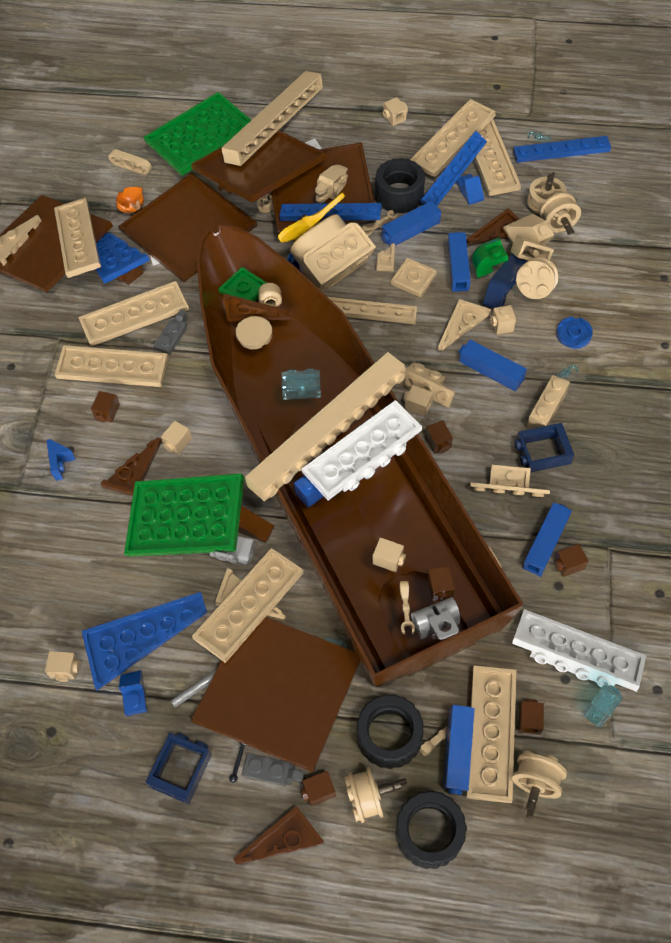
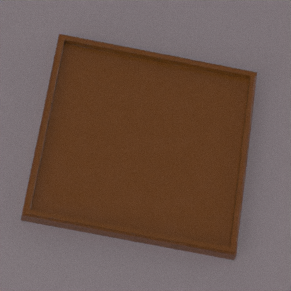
(266, 170)
(302, 188)
(178, 219)
(40, 257)
(279, 693)

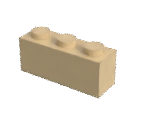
(548, 403)

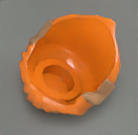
(130, 199)

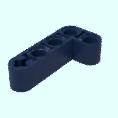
(503, 282)

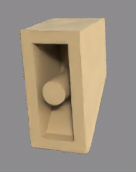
(528, 248)

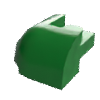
(487, 256)

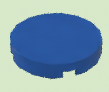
(574, 332)

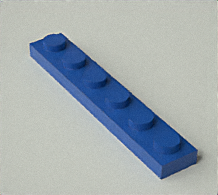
(561, 149)
(454, 169)
(346, 211)

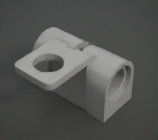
(242, 555)
(436, 618)

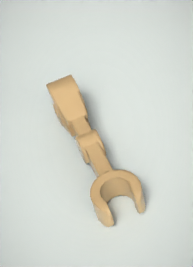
(369, 228)
(404, 592)
(428, 746)

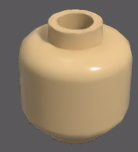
(270, 294)

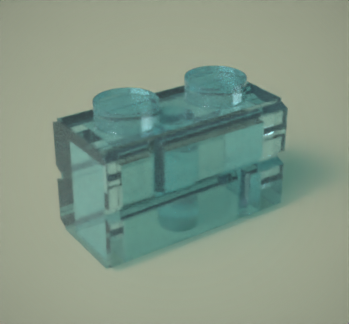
(301, 384)
(603, 705)

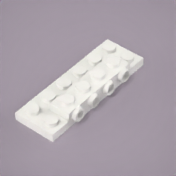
(362, 451)
(579, 652)

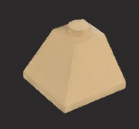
(530, 227)

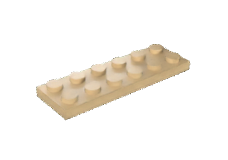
(451, 137)
(495, 163)
(77, 237)
(133, 313)
(112, 366)
(247, 605)
(493, 734)

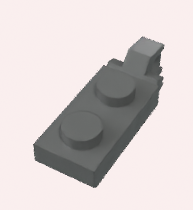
(172, 333)
(271, 771)

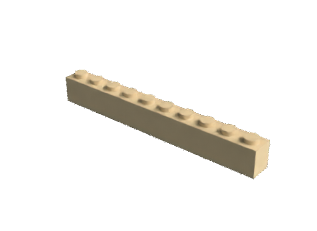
(272, 118)
(325, 427)

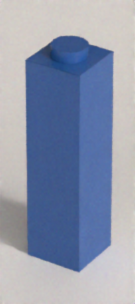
(411, 224)
(458, 261)
(492, 365)
(547, 539)
(458, 749)

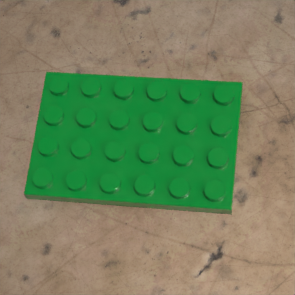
(197, 132)
(185, 515)

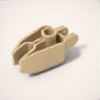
(331, 183)

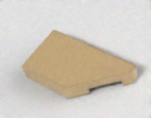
(385, 259)

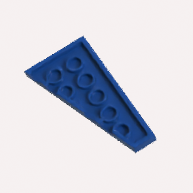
(117, 257)
(125, 641)

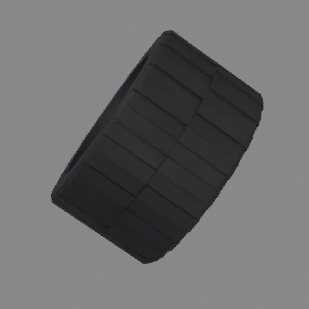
(399, 171)
(390, 705)
(450, 809)

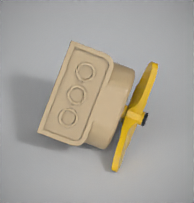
(327, 249)

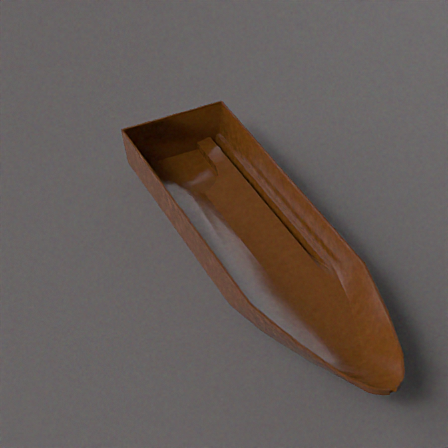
(400, 503)

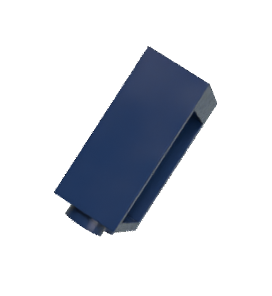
(561, 440)
(180, 740)

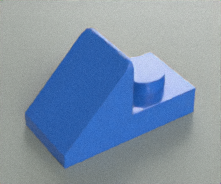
(471, 188)
(57, 456)
(133, 693)

